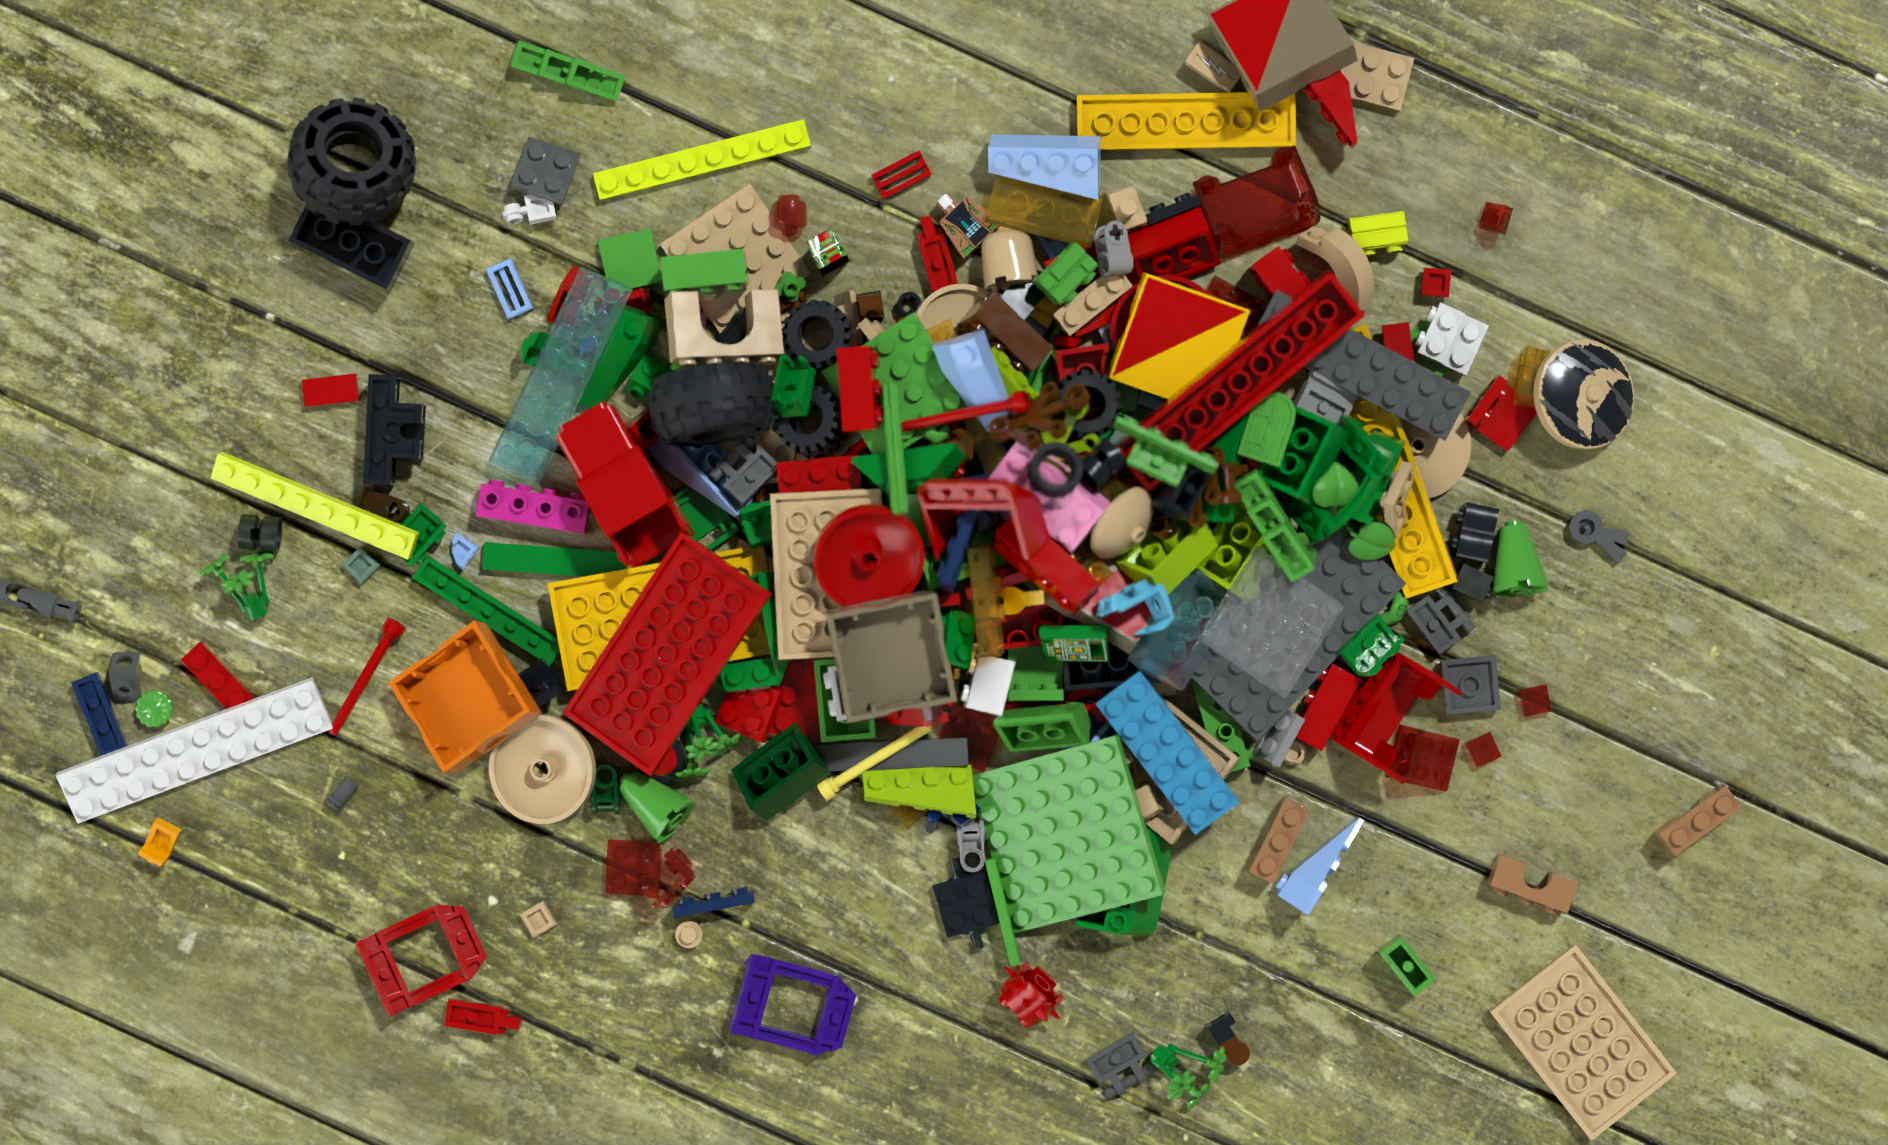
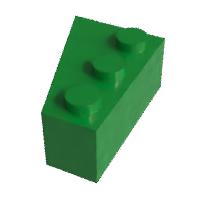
(1371, 508)

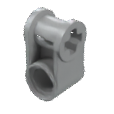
(1113, 250)
(972, 843)

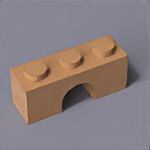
(1702, 818)
(1278, 841)
(1554, 893)

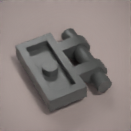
(751, 476)
(1433, 623)
(1117, 1057)

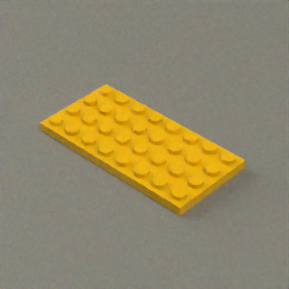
(595, 605)

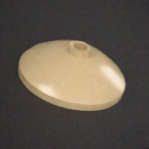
(1123, 523)

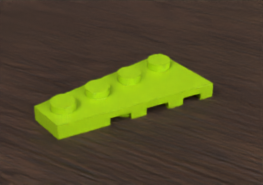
(933, 788)

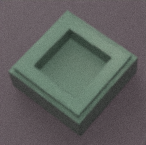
(361, 565)

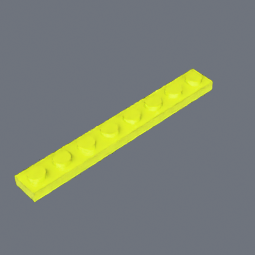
(702, 159)
(314, 505)

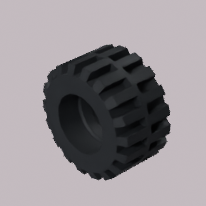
(816, 311)
(1107, 398)
(825, 437)

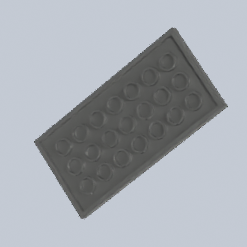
(1355, 583)

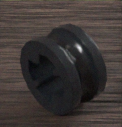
(907, 296)

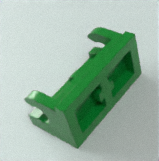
(793, 387)

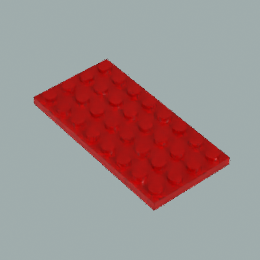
(667, 653)

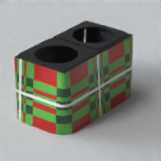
(827, 252)

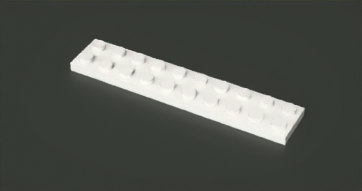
(194, 750)

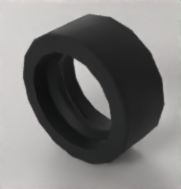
(1067, 454)

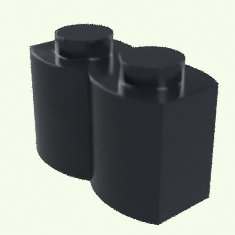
(1475, 532)

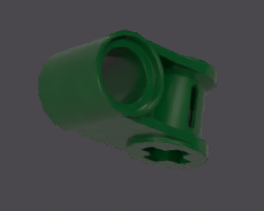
(606, 792)

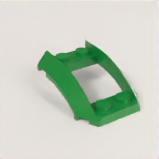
(1370, 457)
(760, 672)

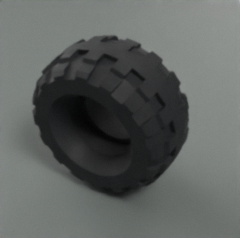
(348, 194)
(712, 403)

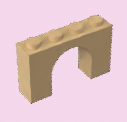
(692, 345)

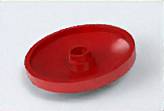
(868, 555)

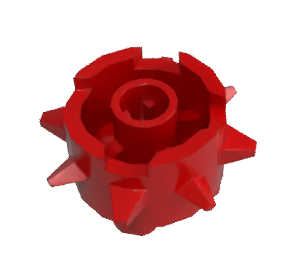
(1030, 994)

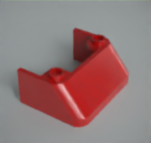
(946, 498)
(1380, 707)

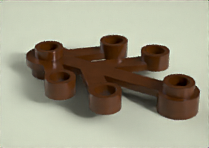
(1009, 426)
(1164, 527)

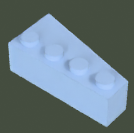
(1049, 161)

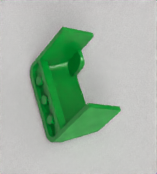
(1143, 915)

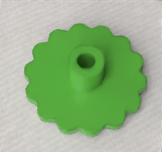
(154, 708)

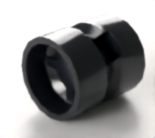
(1103, 462)

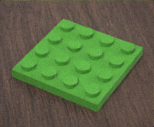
(910, 364)

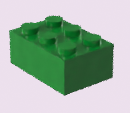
(1307, 457)

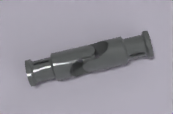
(39, 601)

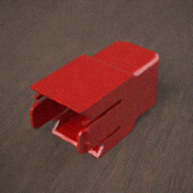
(622, 485)

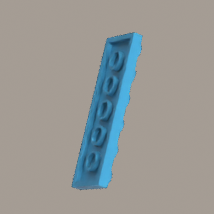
(1167, 752)

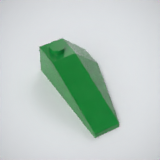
(627, 345)
(1229, 443)

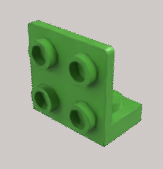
(1034, 676)

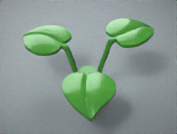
(1337, 489)

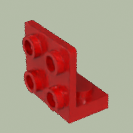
(1497, 416)

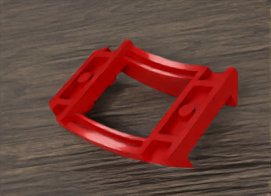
(386, 974)

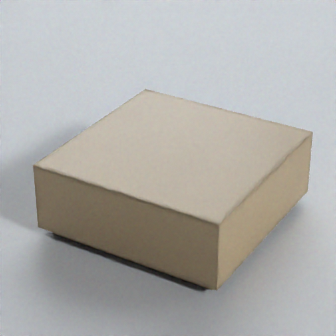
(538, 919)

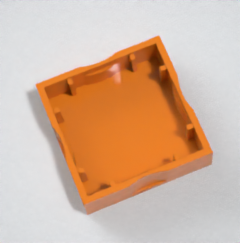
(465, 697)

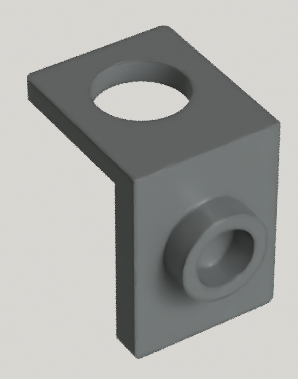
(125, 679)

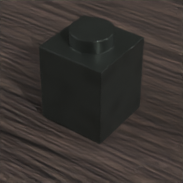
(1473, 583)

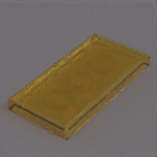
(1043, 211)

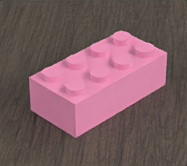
(1068, 517)

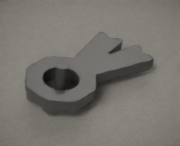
(1588, 528)

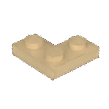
(1394, 499)

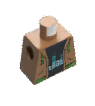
(964, 223)

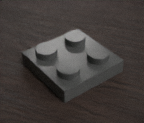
(545, 170)
(1477, 681)

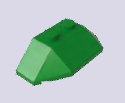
(919, 465)

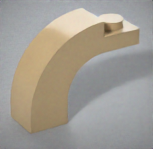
(1346, 260)

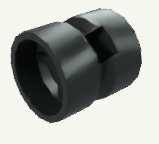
(269, 533)

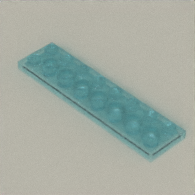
(560, 374)

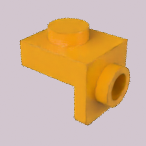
(160, 842)

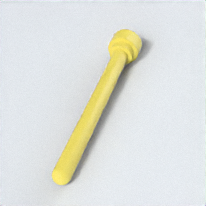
(829, 786)

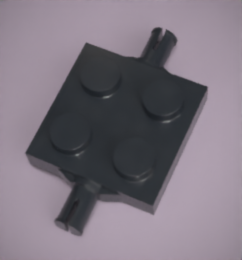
(966, 903)

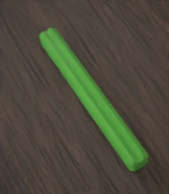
(894, 449)

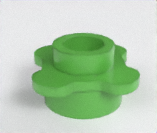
(785, 280)

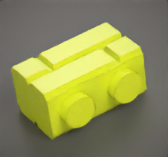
(1379, 232)

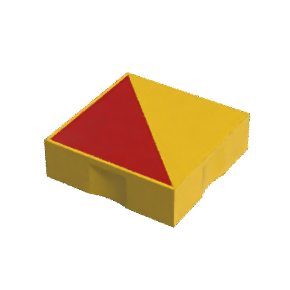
(1173, 336)

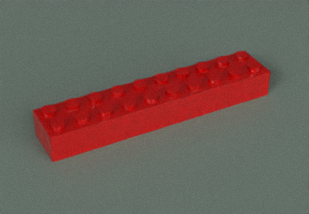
(1251, 368)

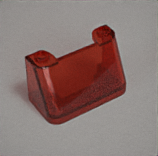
(1259, 205)

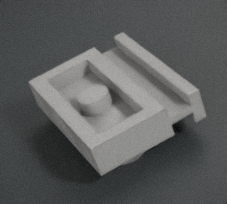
(1325, 398)
(1279, 738)

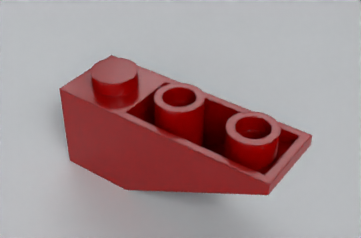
(1336, 104)

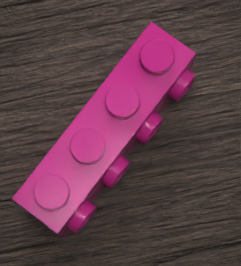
(533, 508)

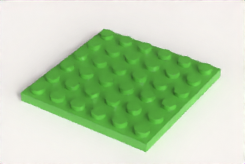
(1067, 834)

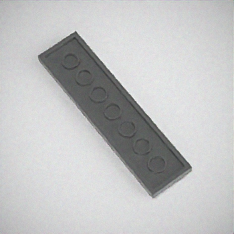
(1386, 378)

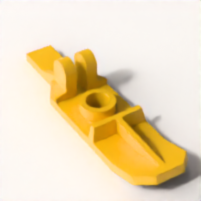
(1014, 600)

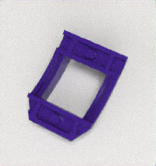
(755, 993)

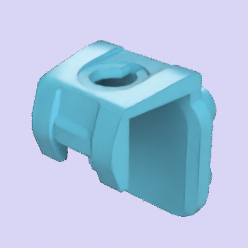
(1136, 593)

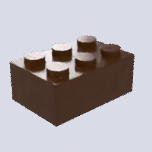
(1006, 332)

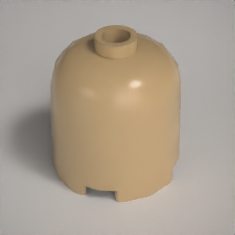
(1007, 259)

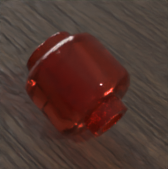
(789, 214)

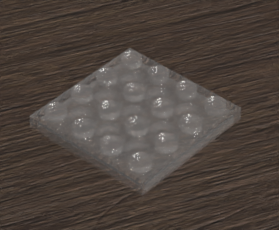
(1270, 623)

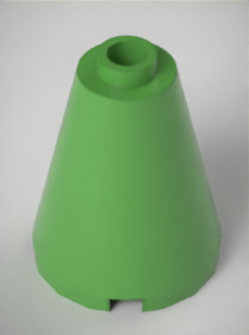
(1517, 563)
(655, 804)

